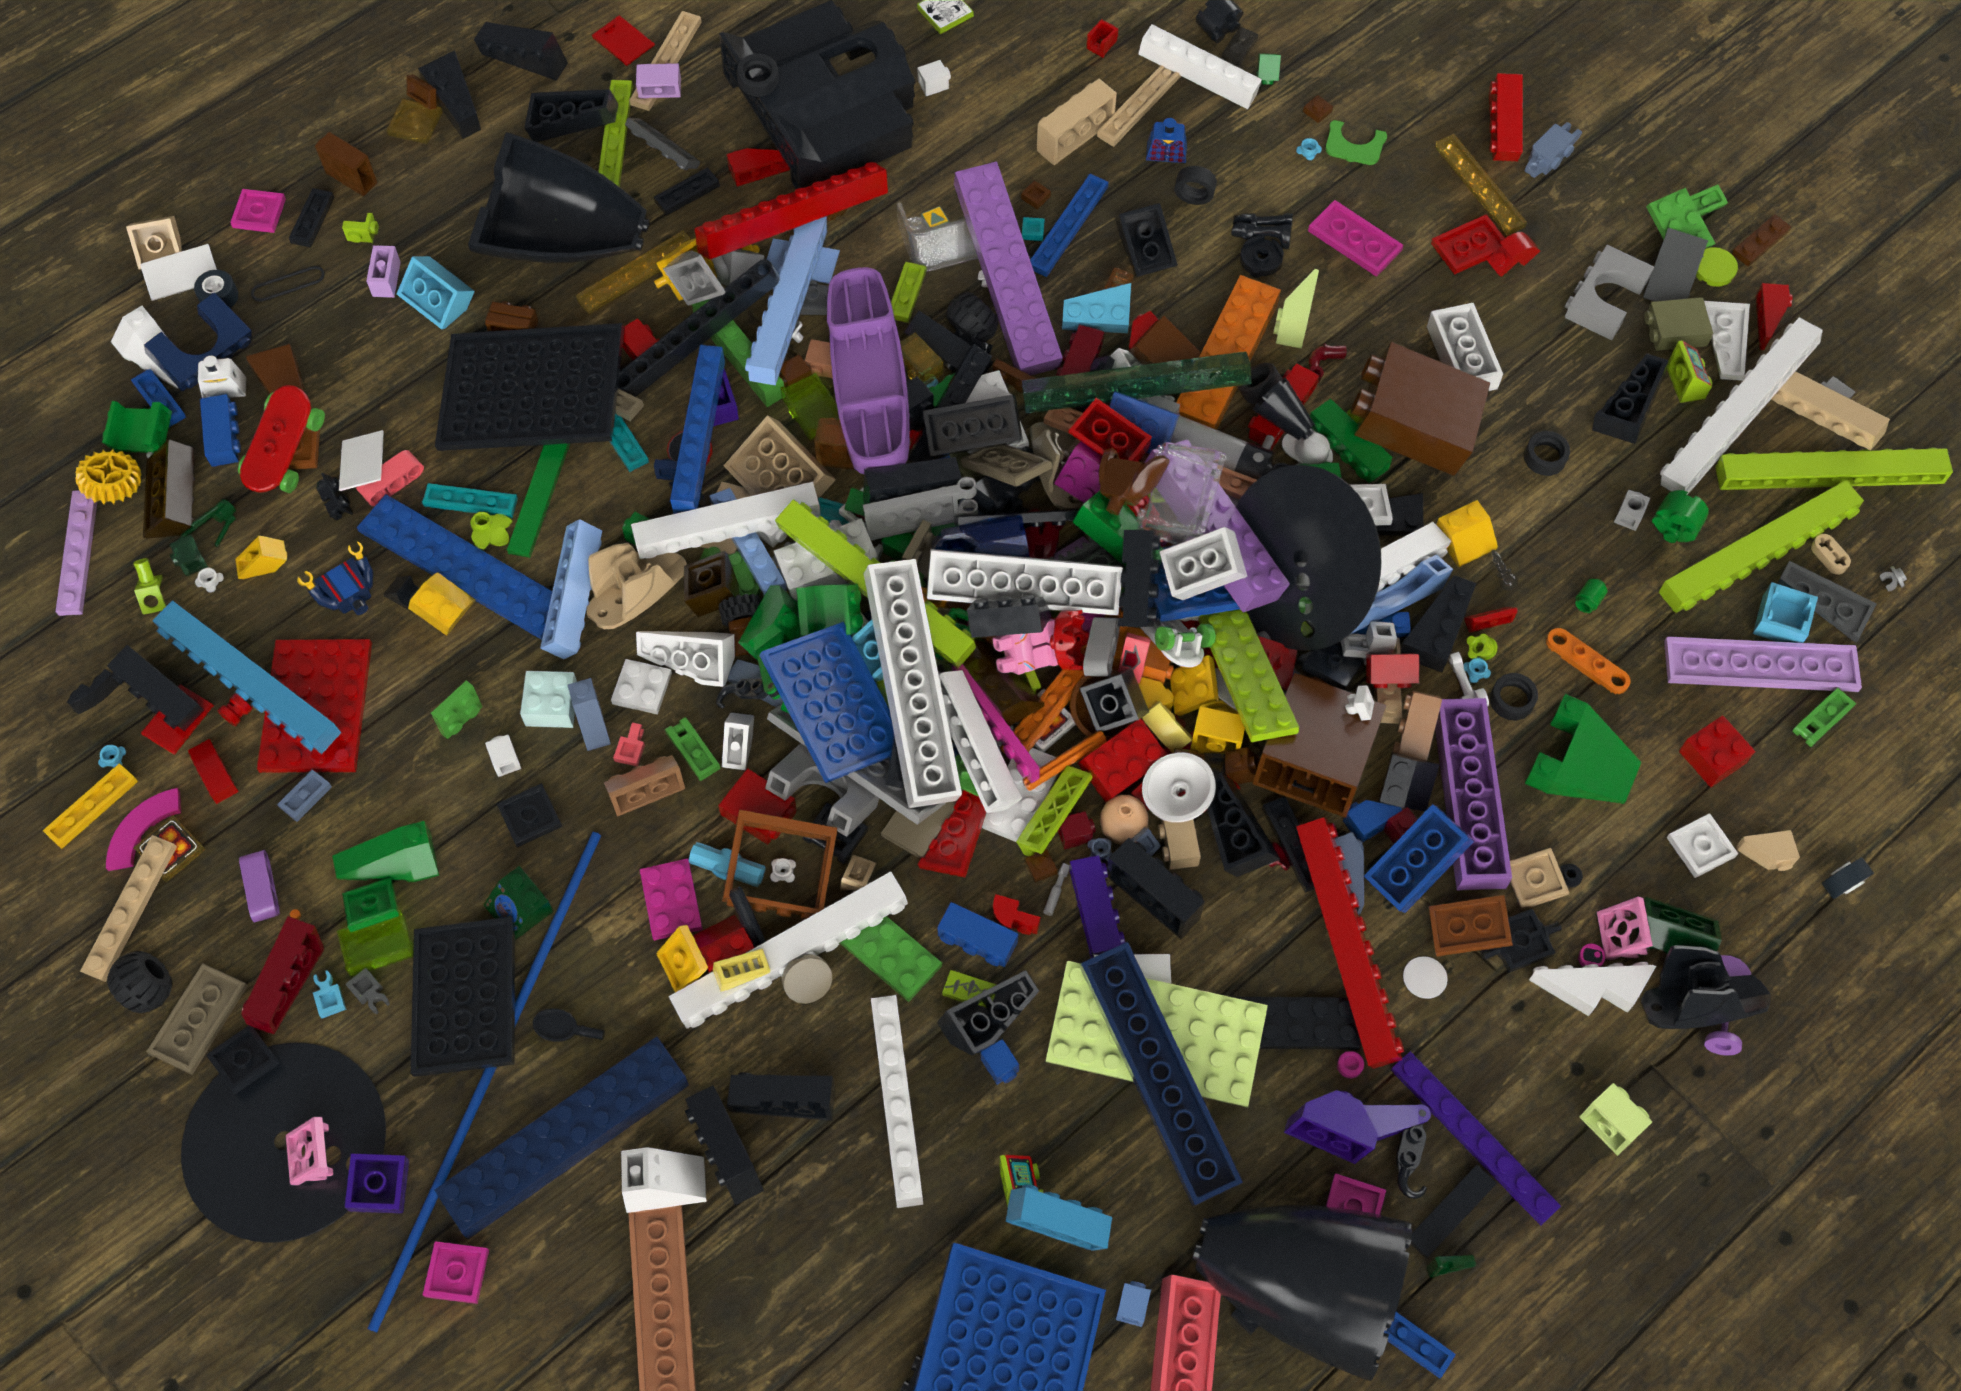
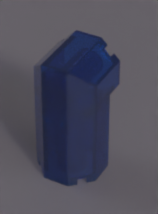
(994, 537)

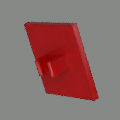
(1281, 660)

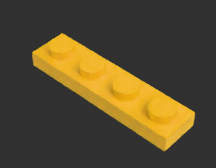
(90, 806)

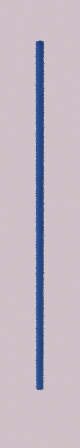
(480, 1091)

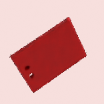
(623, 40)
(170, 738)

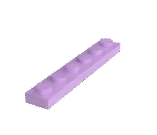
(76, 555)

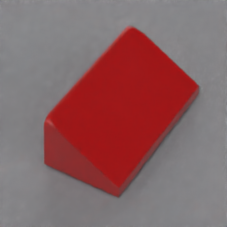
(1490, 618)

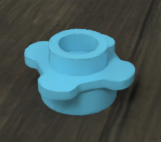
(1309, 148)
(1481, 665)
(108, 751)

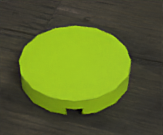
(1717, 267)

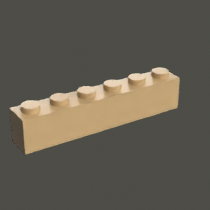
(1832, 410)

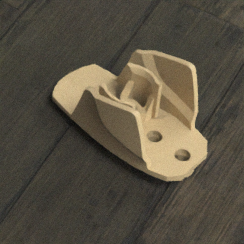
(627, 584)

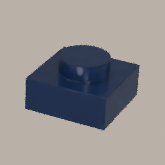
(665, 469)

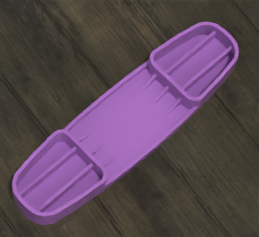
(868, 370)

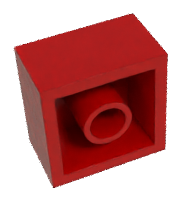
(1716, 751)

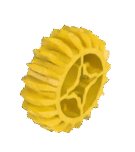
(108, 476)

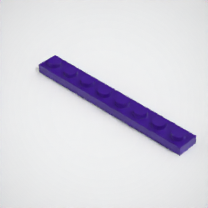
(1476, 1138)

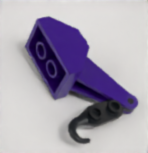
(1351, 1130)

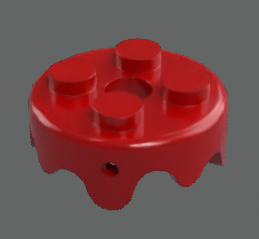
(1065, 639)

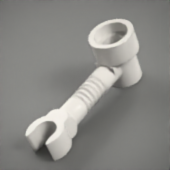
(1458, 667)

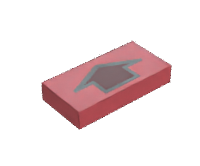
(1134, 654)

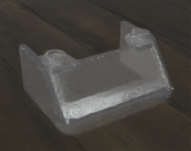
(936, 245)

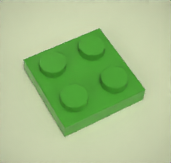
(457, 710)

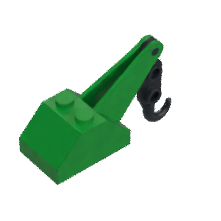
(771, 625)

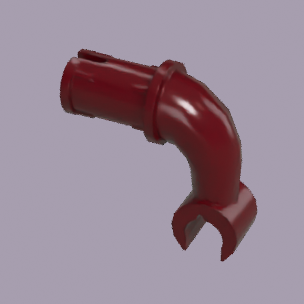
(1322, 353)

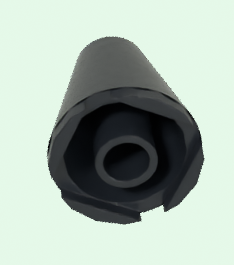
(1286, 411)

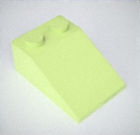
(1294, 316)

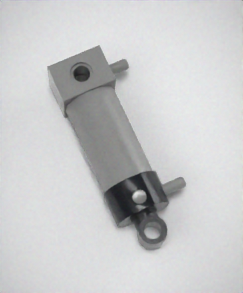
(1240, 455)

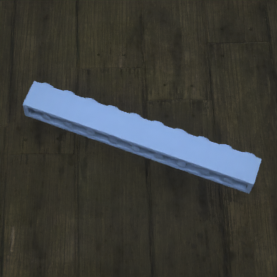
(786, 302)

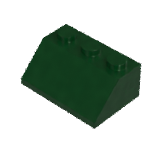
(1679, 927)

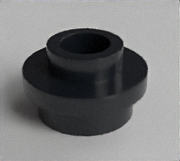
(1578, 876)

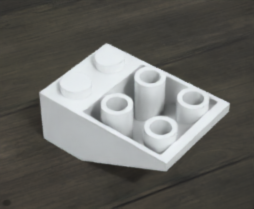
(661, 1179)

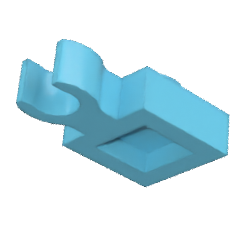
(329, 997)

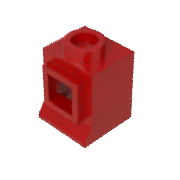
(1104, 31)

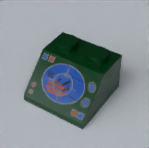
(518, 898)

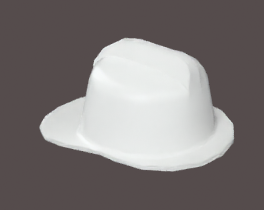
(1310, 451)

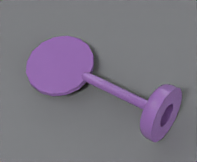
(1722, 1041)

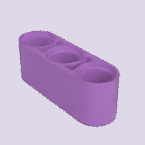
(259, 886)

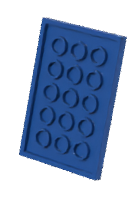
(832, 700)

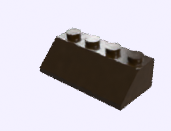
(169, 491)
(1005, 691)

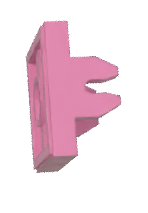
(1621, 911)
(295, 1140)

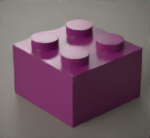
(1081, 473)

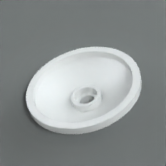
(1176, 774)

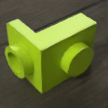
(361, 231)

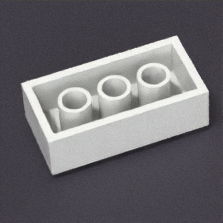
(1464, 343)
(802, 569)

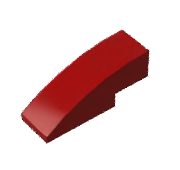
(212, 771)

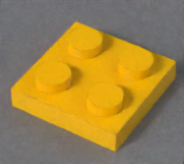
(1194, 686)
(682, 959)

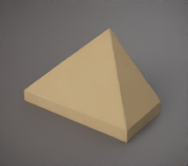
(857, 873)

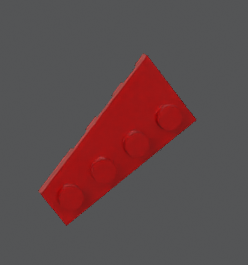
(958, 838)

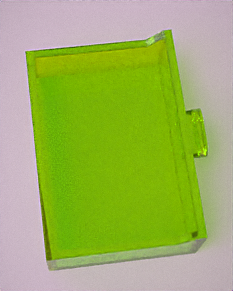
(808, 402)
(375, 945)

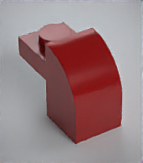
(1514, 249)

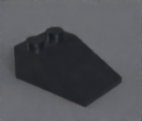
(1146, 240)

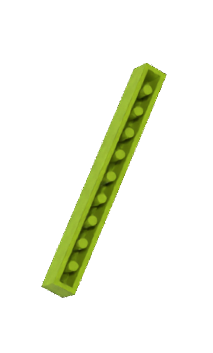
(1832, 468)
(1760, 547)
(851, 563)

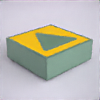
(935, 217)

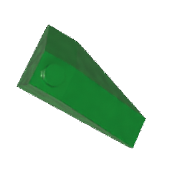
(399, 854)

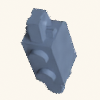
(1551, 149)

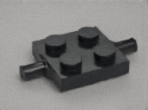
(1529, 942)

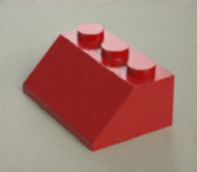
(1105, 429)

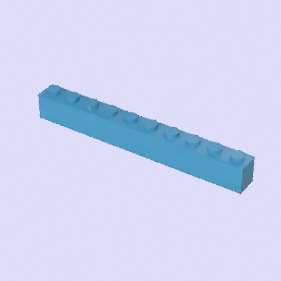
(247, 677)

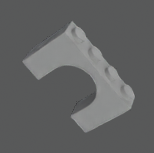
(1610, 267)
(800, 769)

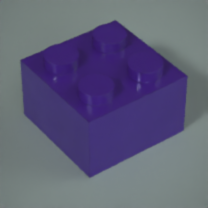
(377, 1183)

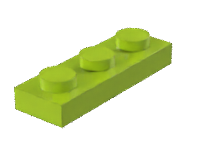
(907, 291)

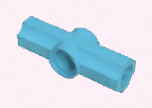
(718, 862)

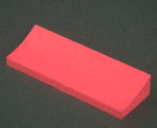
(1185, 1335)

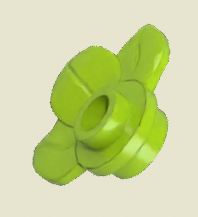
(492, 531)

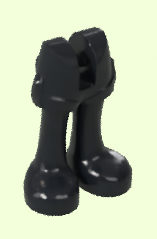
(1250, 226)

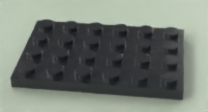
(463, 997)

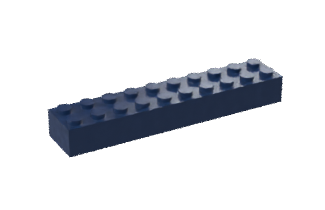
(1160, 1074)
(561, 1138)

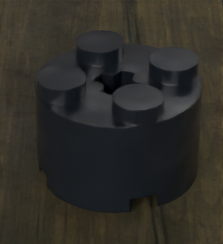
(1219, 18)

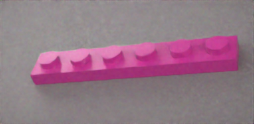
(1002, 732)

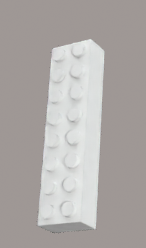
(1061, 583)

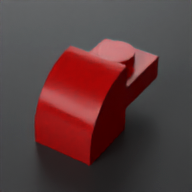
(1007, 914)

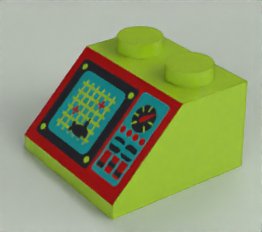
(1688, 373)
(1016, 1172)

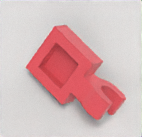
(630, 749)

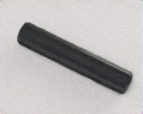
(746, 916)

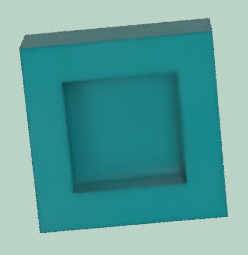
(1033, 229)

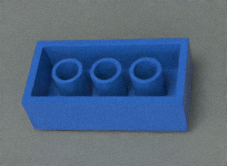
(1418, 858)

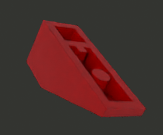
(755, 164)
(1771, 305)

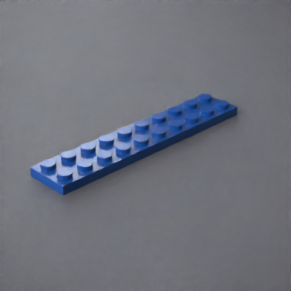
(460, 562)

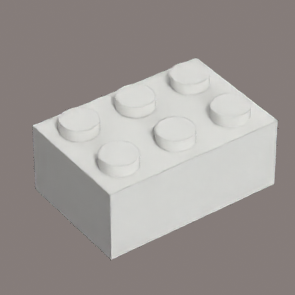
(1203, 563)

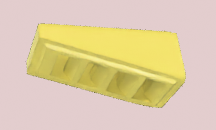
(743, 977)

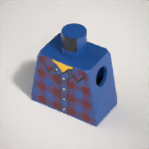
(1167, 142)

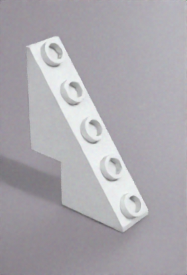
(1586, 985)

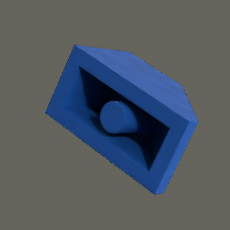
(1368, 818)

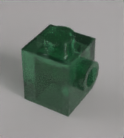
(187, 555)

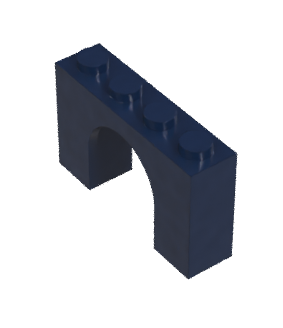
(183, 367)

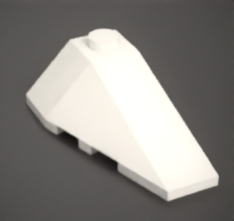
(131, 336)
(695, 654)

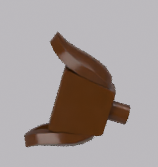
(1128, 480)

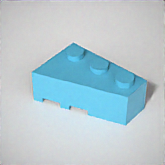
(1100, 310)

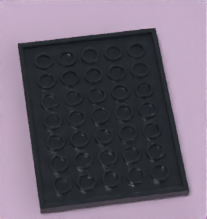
(530, 387)

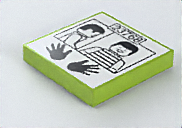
(945, 13)

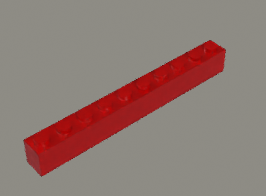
(790, 210)
(1349, 943)

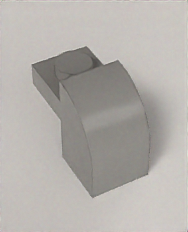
(1378, 640)

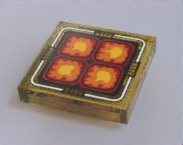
(187, 846)

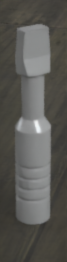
(1056, 890)

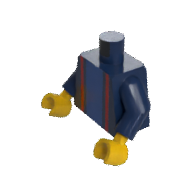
(344, 586)

